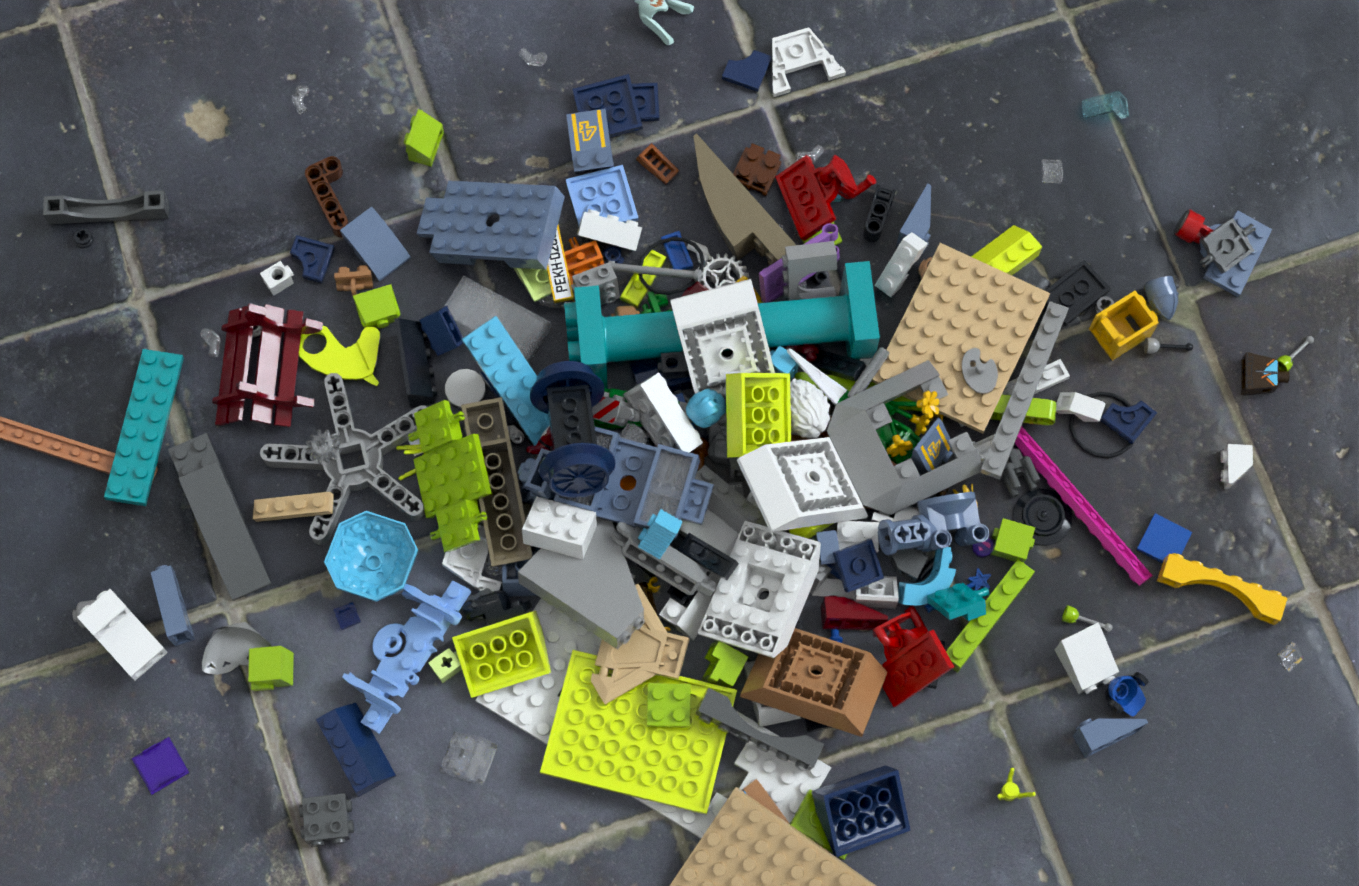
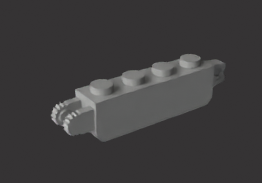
(672, 567)

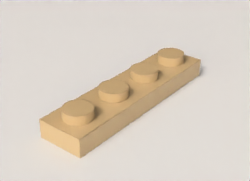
(293, 506)

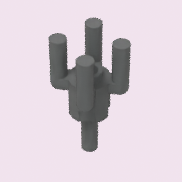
(1016, 467)

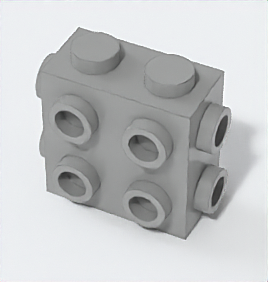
(602, 276)

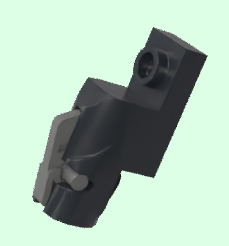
(493, 606)

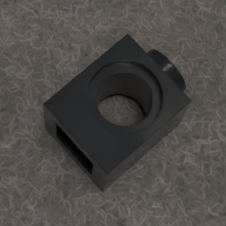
(674, 357)

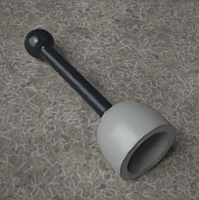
(1152, 345)

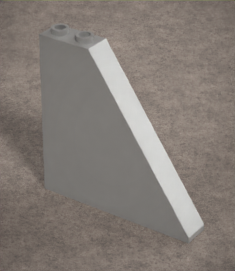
(590, 590)

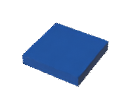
(1163, 538)

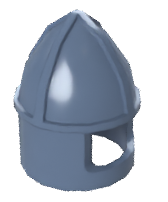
(1162, 296)

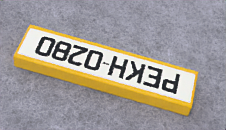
(558, 272)

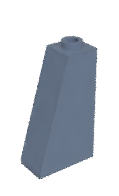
(172, 605)

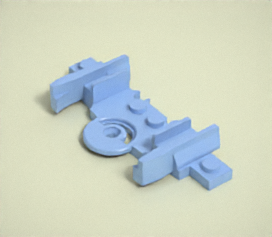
(395, 672)

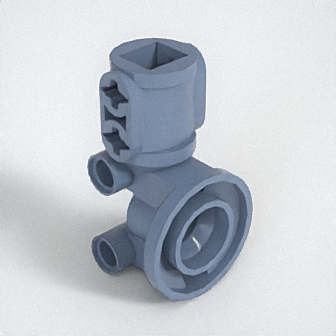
(931, 527)

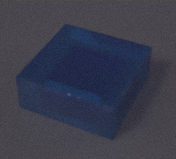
(347, 616)

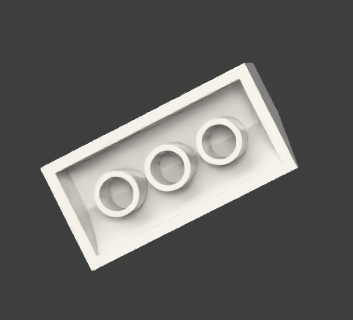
(663, 415)

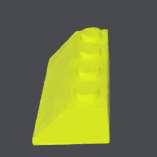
(1010, 250)

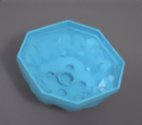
(371, 556)

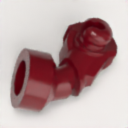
(808, 350)

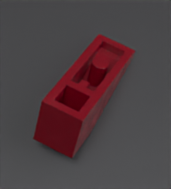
(848, 614)

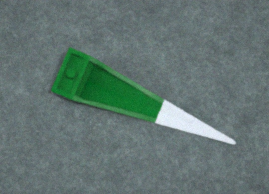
(838, 393)

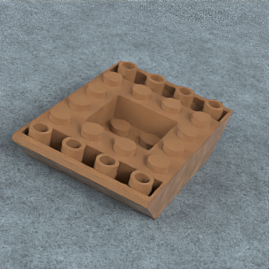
(837, 697)

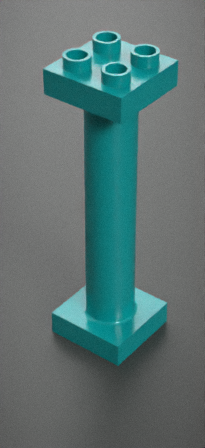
(844, 317)

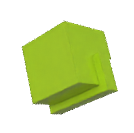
(1012, 540)
(724, 665)
(270, 668)

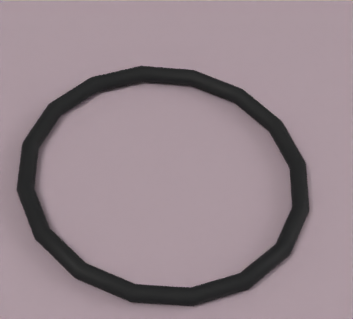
(665, 241)
(1079, 442)

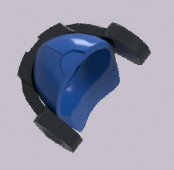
(1125, 694)

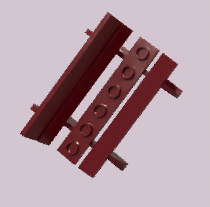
(236, 358)

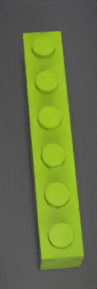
(996, 605)

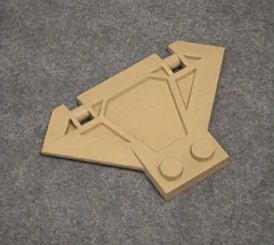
(646, 654)

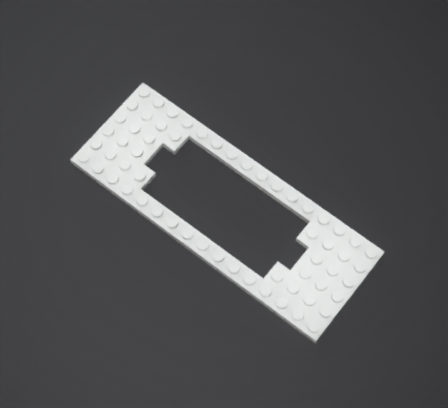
(534, 703)

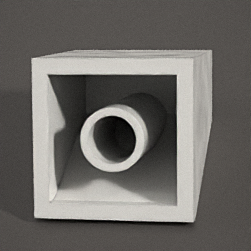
(1087, 659)

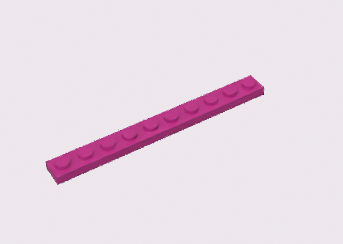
(1082, 508)

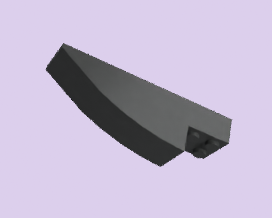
(219, 516)

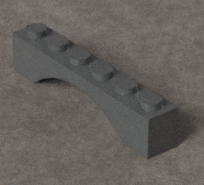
(76, 210)
(906, 562)
(719, 710)

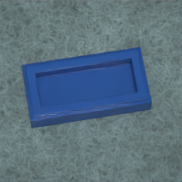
(677, 253)

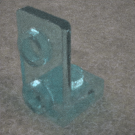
(1104, 104)

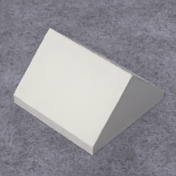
(879, 594)

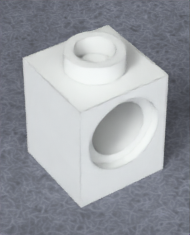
(277, 286)

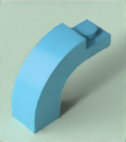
(939, 579)

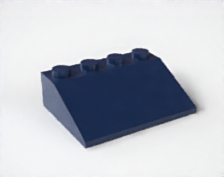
(862, 810)

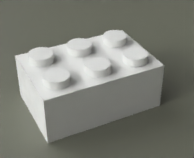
(559, 527)

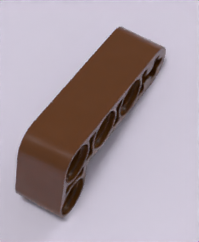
(321, 184)

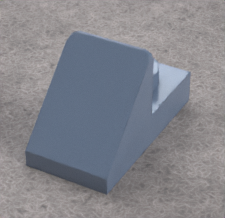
(829, 544)

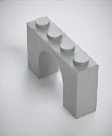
(804, 260)

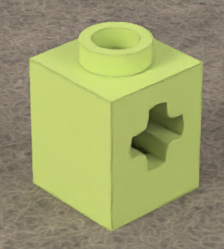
(442, 671)

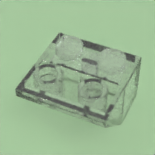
(468, 758)

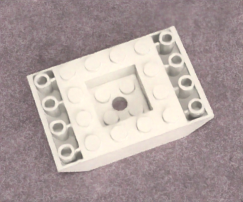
(720, 321)
(787, 494)
(770, 563)

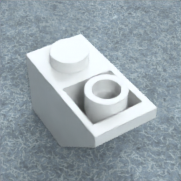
(1236, 461)

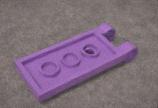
(771, 277)

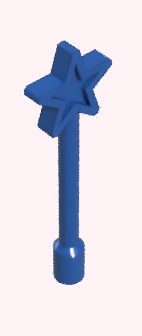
(977, 581)

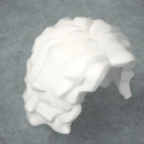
(808, 409)

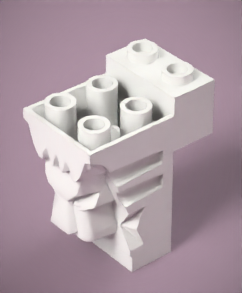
(121, 634)

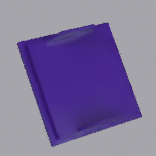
(160, 765)

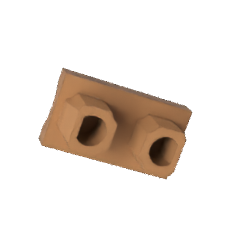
(353, 281)

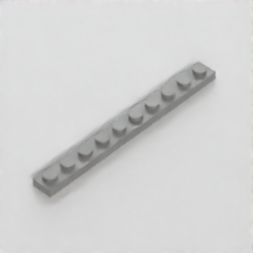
(1024, 390)

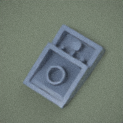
(375, 244)

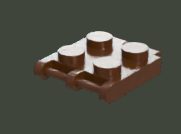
(758, 168)

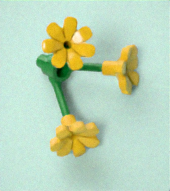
(928, 405)

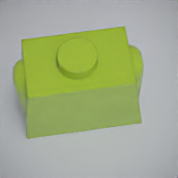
(377, 307)

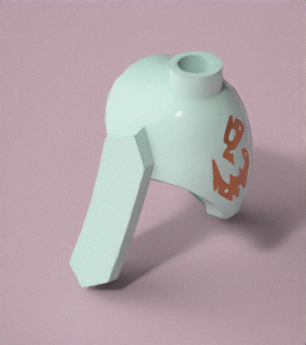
(648, 8)

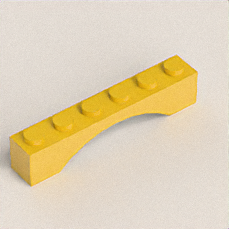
(1262, 603)

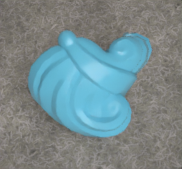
(706, 408)

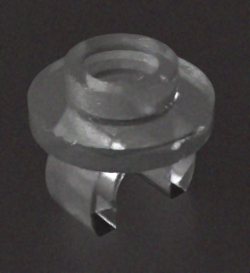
(493, 571)

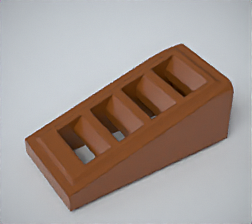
(651, 149)

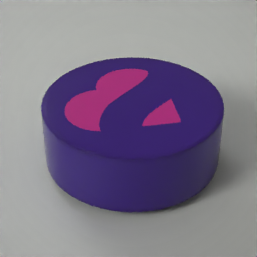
(983, 549)

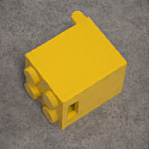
(1116, 333)

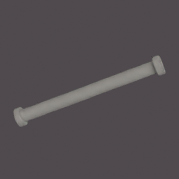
(696, 275)

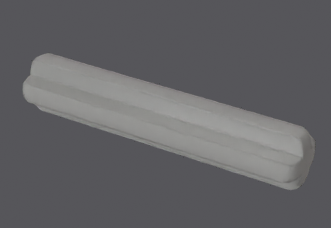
(869, 372)

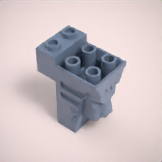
(532, 481)

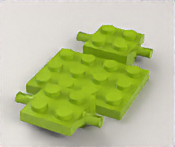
(450, 475)

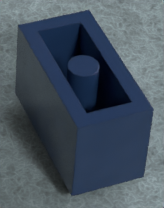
(441, 330)

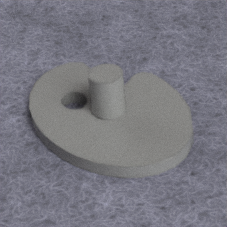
(981, 377)

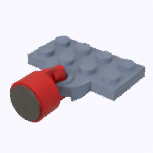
(1191, 229)

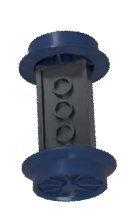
(577, 463)

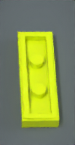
(635, 290)

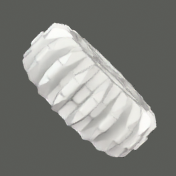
(716, 275)

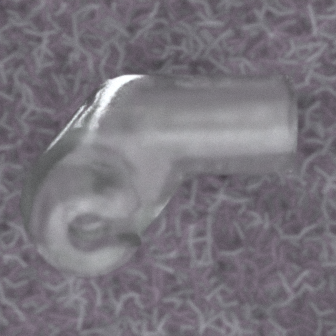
(533, 60)
(298, 97)
(814, 154)
(548, 302)
(213, 340)

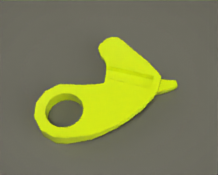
(351, 362)

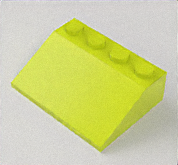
(757, 411)
(502, 654)

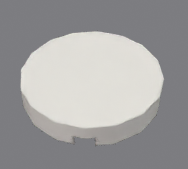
(464, 387)

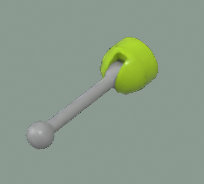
(1285, 362)
(1071, 615)

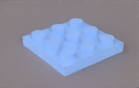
(603, 192)

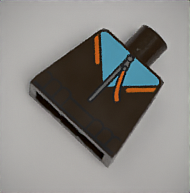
(1260, 374)

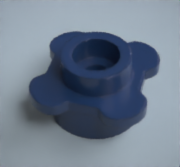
(616, 251)

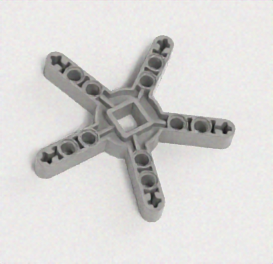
(354, 478)

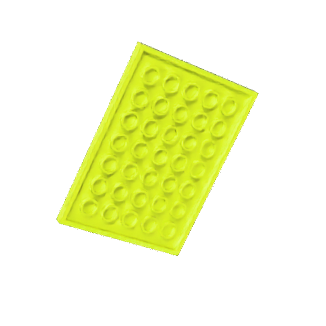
(620, 754)

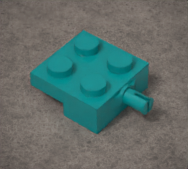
(959, 601)

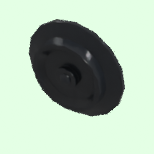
(1046, 513)

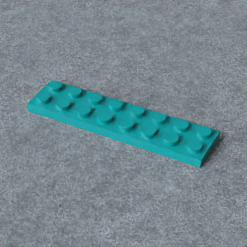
(144, 427)

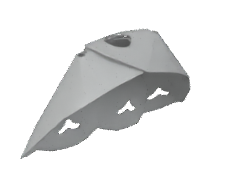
(231, 645)

